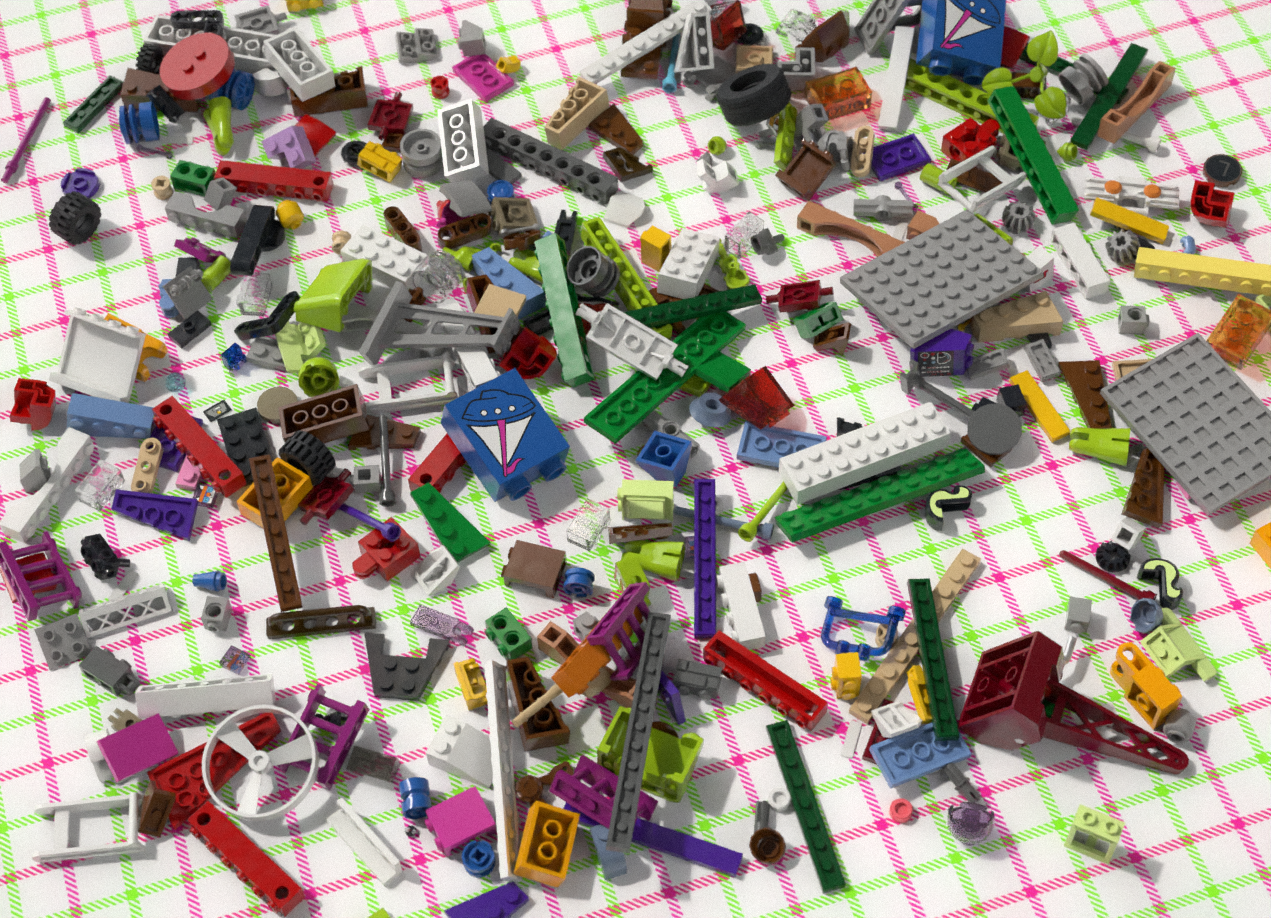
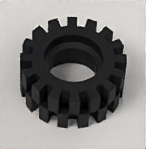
(149, 59)

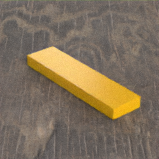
(1130, 220)
(1040, 407)

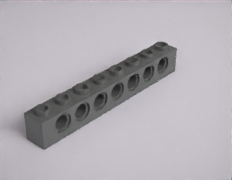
(550, 161)

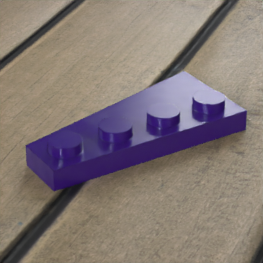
(163, 512)

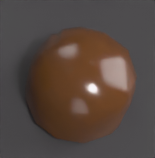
(767, 846)

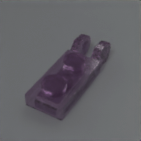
(440, 624)

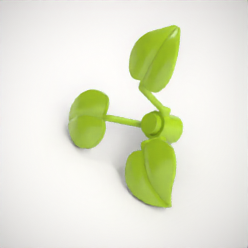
(1043, 49)

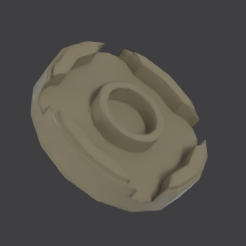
(271, 400)

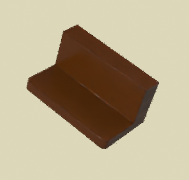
(154, 810)

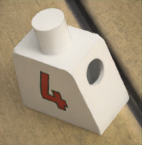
(1045, 262)

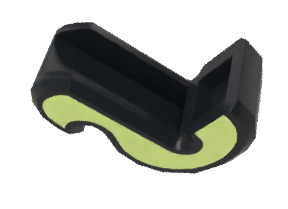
(946, 501)
(1167, 576)

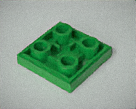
(722, 371)

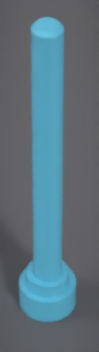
(669, 83)

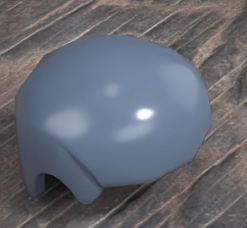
(1146, 615)

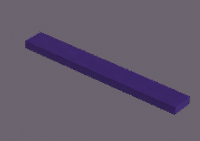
(704, 558)
(677, 844)

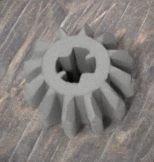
(1018, 216)
(1122, 245)

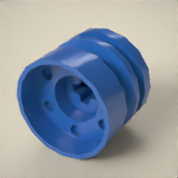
(238, 89)
(137, 123)

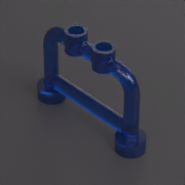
(864, 651)

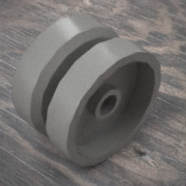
(421, 153)

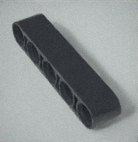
(252, 240)

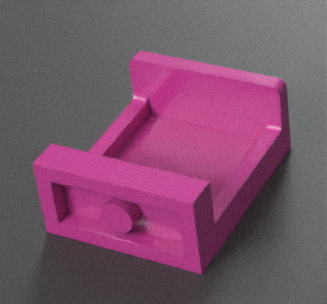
(459, 820)

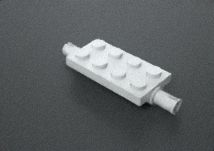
(631, 341)

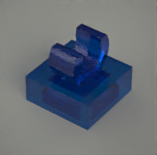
(233, 356)

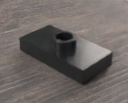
(189, 329)

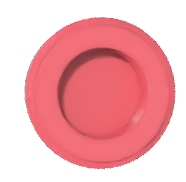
(901, 810)

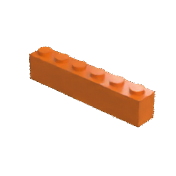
(586, 661)

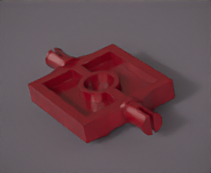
(390, 116)
(799, 296)
(326, 497)

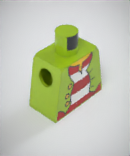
(630, 572)

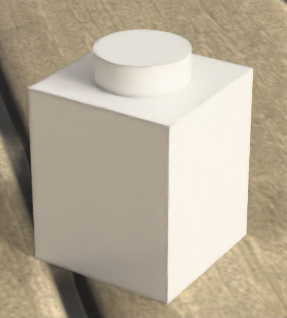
(1128, 533)

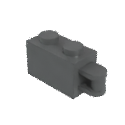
(109, 672)

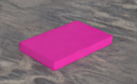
(483, 76)
(137, 747)

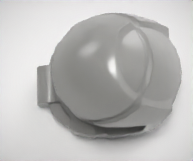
(839, 146)

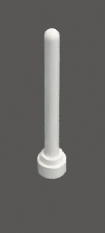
(1150, 143)

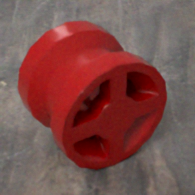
(440, 87)

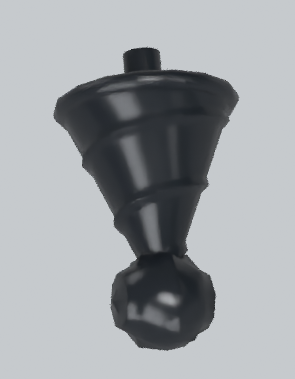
(336, 718)

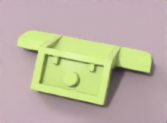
(299, 344)
(1174, 647)

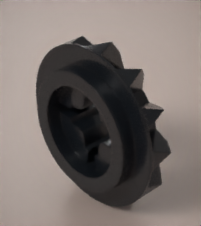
(757, 35)
(349, 148)
(1117, 564)

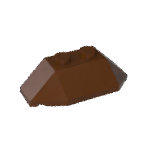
(828, 37)

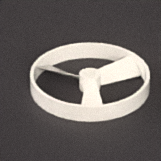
(261, 762)

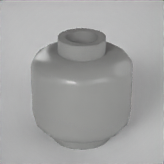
(1179, 725)

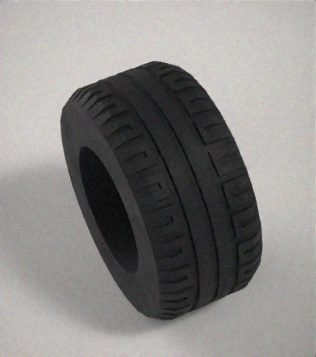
(754, 95)

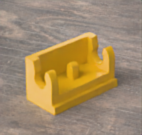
(471, 683)

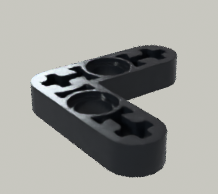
(214, 20)
(271, 324)

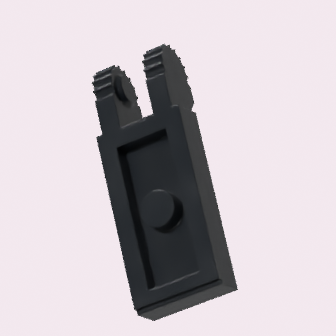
(566, 229)

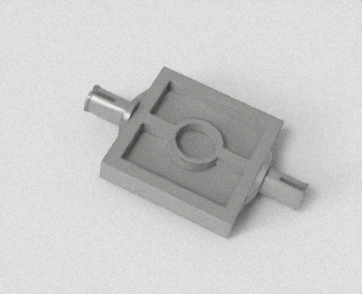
(260, 20)

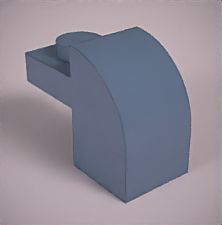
(611, 862)

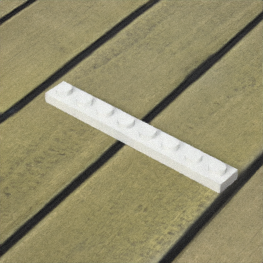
(642, 43)

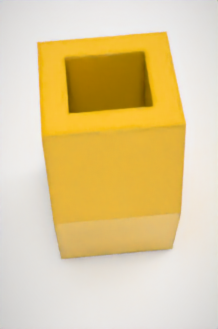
(508, 64)

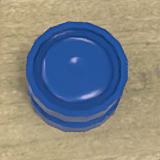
(500, 189)
(579, 582)
(478, 859)

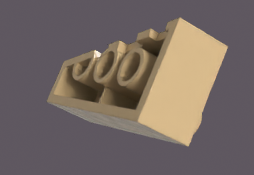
(576, 112)
(1017, 319)

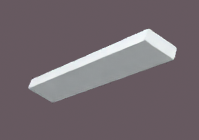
(896, 78)

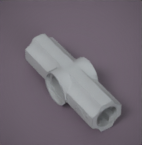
(882, 208)
(657, 422)

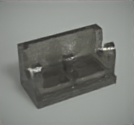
(373, 764)

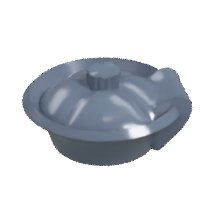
(710, 411)

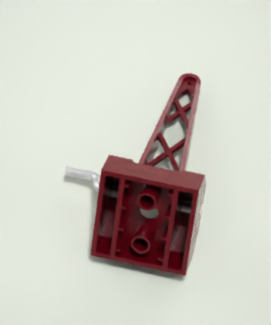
(1008, 712)

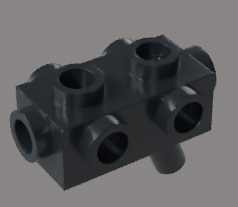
(101, 557)

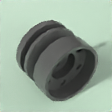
(593, 271)

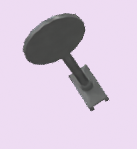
(990, 428)

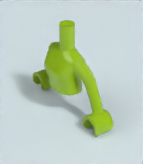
(464, 256)

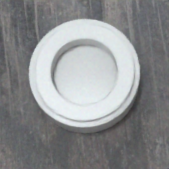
(779, 799)

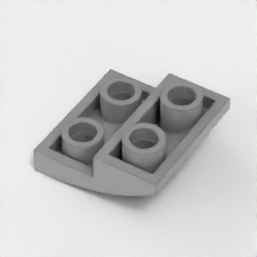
(416, 46)
(465, 198)

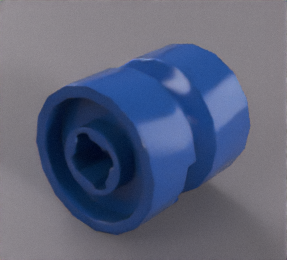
(416, 797)

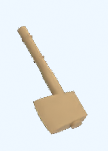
(595, 687)

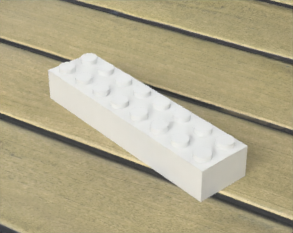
(245, 44)
(864, 452)

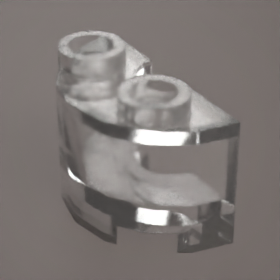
(796, 24)

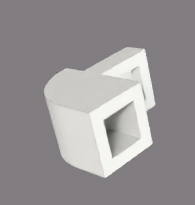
(269, 82)
(717, 179)
(96, 757)

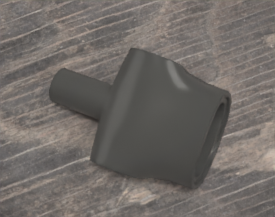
(766, 243)

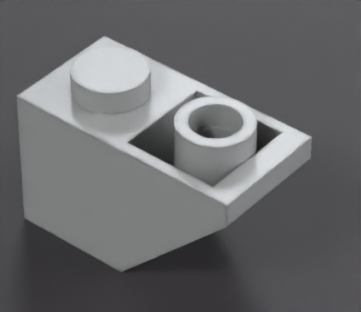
(471, 39)
(34, 471)

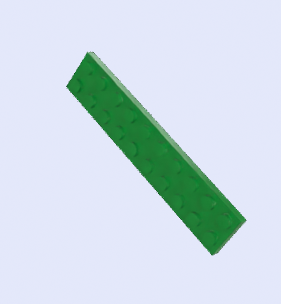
(642, 394)
(879, 494)

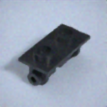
(165, 103)

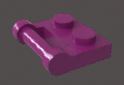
(198, 250)

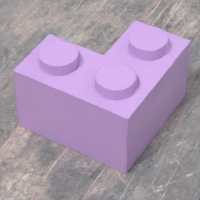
(290, 144)

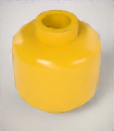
(289, 214)

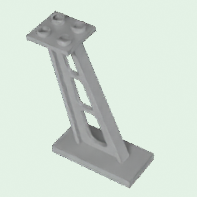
(882, 18)
(397, 307)

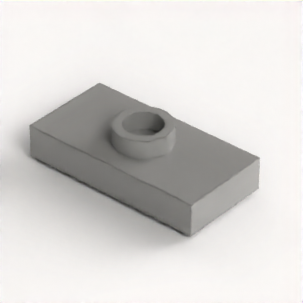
(1042, 360)
(988, 364)

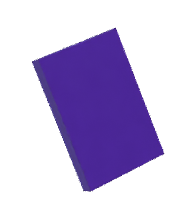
(898, 157)
(171, 456)

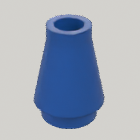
(211, 580)

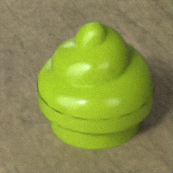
(717, 145)
(1068, 151)

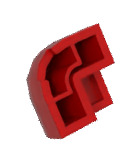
(1211, 205)
(529, 355)
(33, 403)

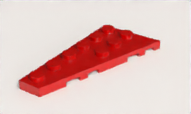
(184, 772)

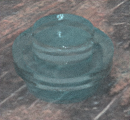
(175, 382)

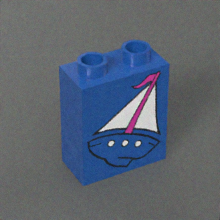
(961, 37)
(506, 436)

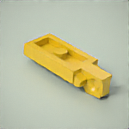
(919, 694)

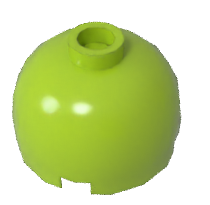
(318, 376)

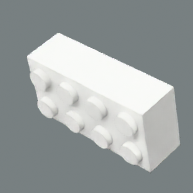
(299, 64)
(463, 141)
(390, 258)
(688, 264)

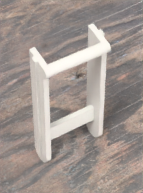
(984, 159)
(383, 373)
(61, 828)

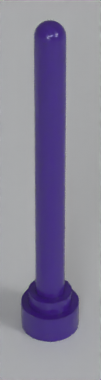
(389, 530)

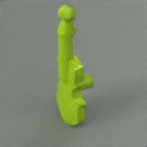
(731, 268)

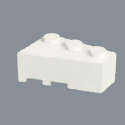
(696, 44)

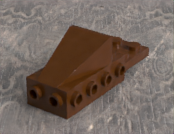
(640, 17)

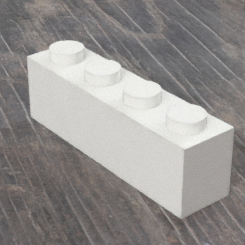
(1080, 260)
(741, 605)

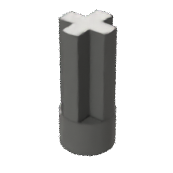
(761, 815)

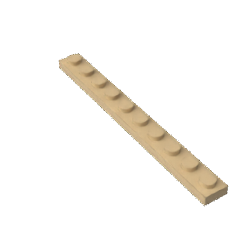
(907, 645)

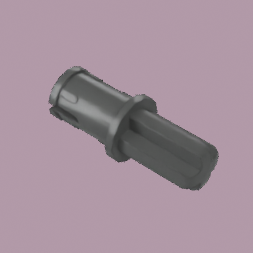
(961, 783)

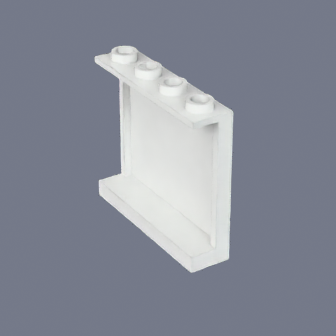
(99, 356)

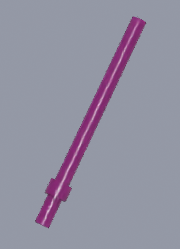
(12, 165)

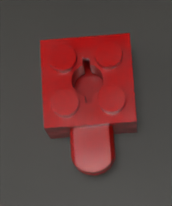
(969, 139)
(388, 559)

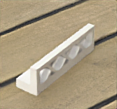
(122, 602)
(365, 843)

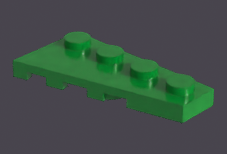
(448, 523)

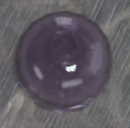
(970, 822)

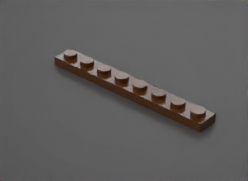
(275, 533)

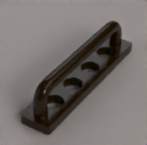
(275, 622)

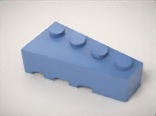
(508, 277)
(109, 417)

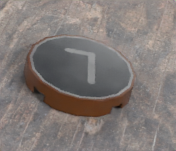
(1222, 170)

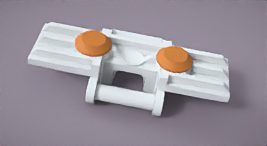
(1124, 187)

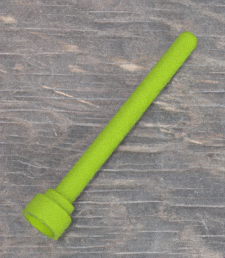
(749, 530)

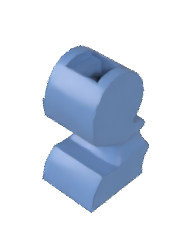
(167, 306)

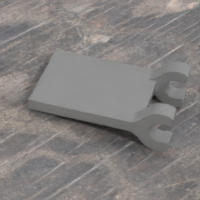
(711, 77)

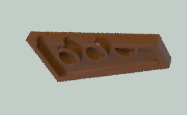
(1085, 384)
(1146, 491)

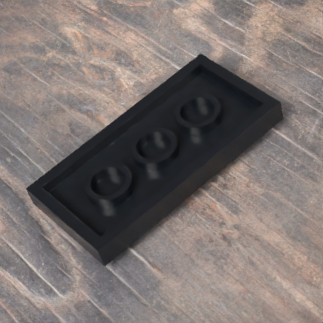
(244, 439)

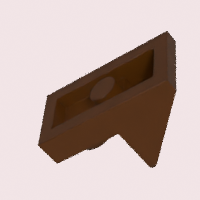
(833, 337)

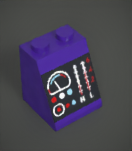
(944, 354)

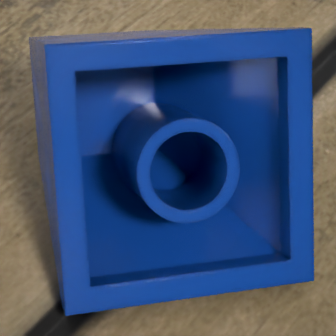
(665, 457)

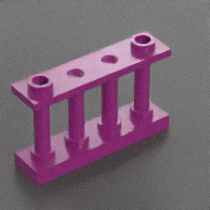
(23, 588)
(613, 623)
(346, 734)
(588, 798)

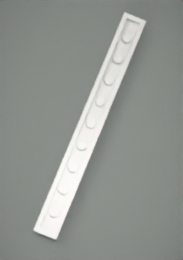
(502, 770)

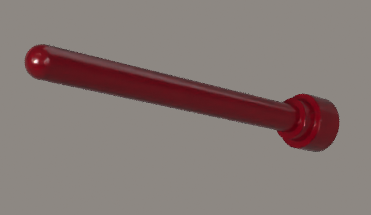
(1106, 576)

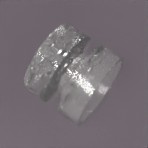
(438, 276)

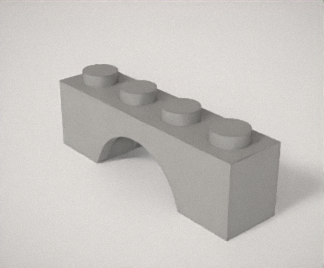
(226, 221)

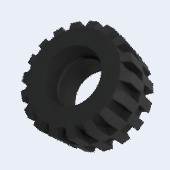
(75, 218)
(308, 456)

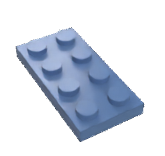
(773, 443)
(916, 755)

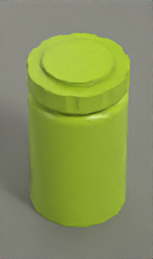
(930, 176)
(216, 273)

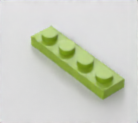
(785, 136)

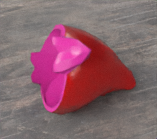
(446, 214)

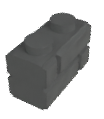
(697, 679)

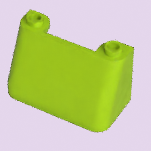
(332, 292)
(668, 758)

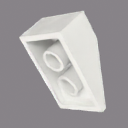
(462, 752)

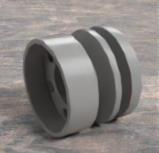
(1083, 79)

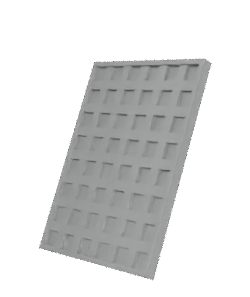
(940, 278)
(1197, 422)

